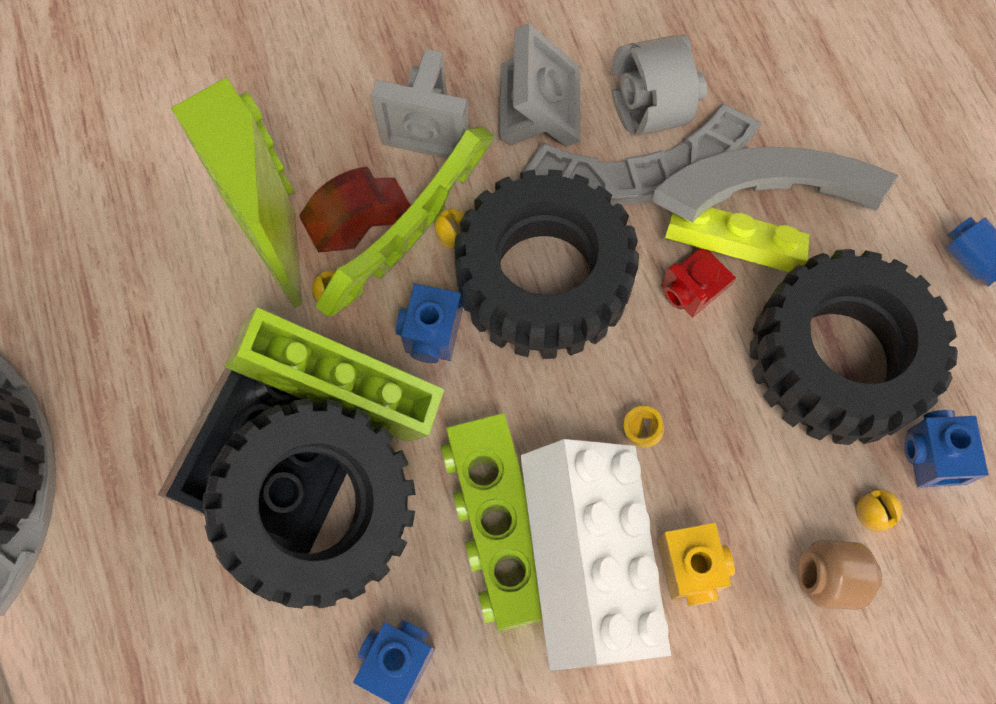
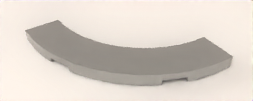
(765, 168)
(639, 176)
(23, 550)

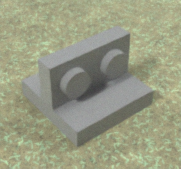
(539, 91)
(422, 113)

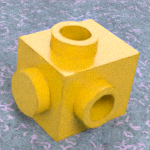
(696, 563)

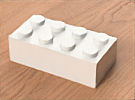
(593, 555)

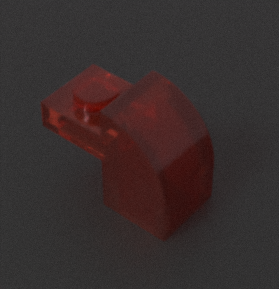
(349, 206)

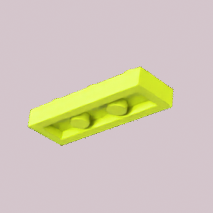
(742, 238)

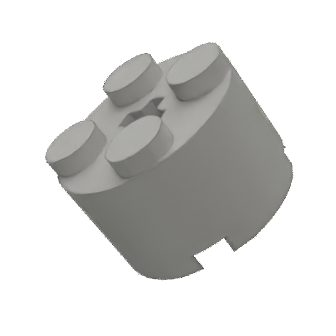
(657, 84)

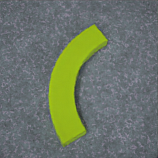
(391, 247)

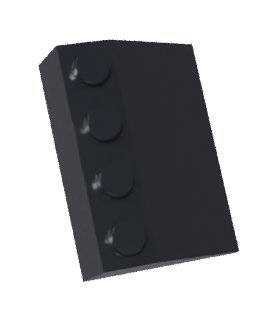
(296, 490)

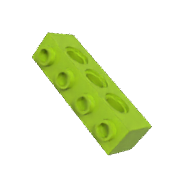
(323, 369)
(491, 444)

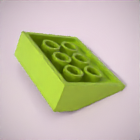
(247, 174)

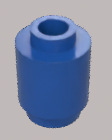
(975, 248)

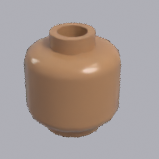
(839, 574)

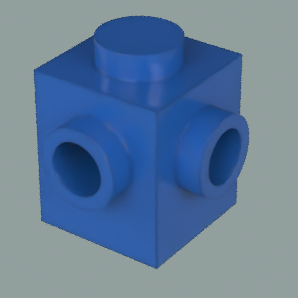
(430, 323)
(946, 450)
(393, 661)

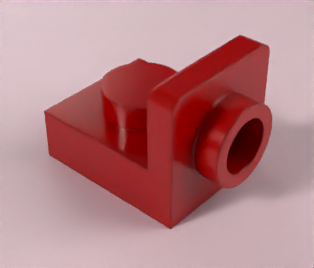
(696, 282)

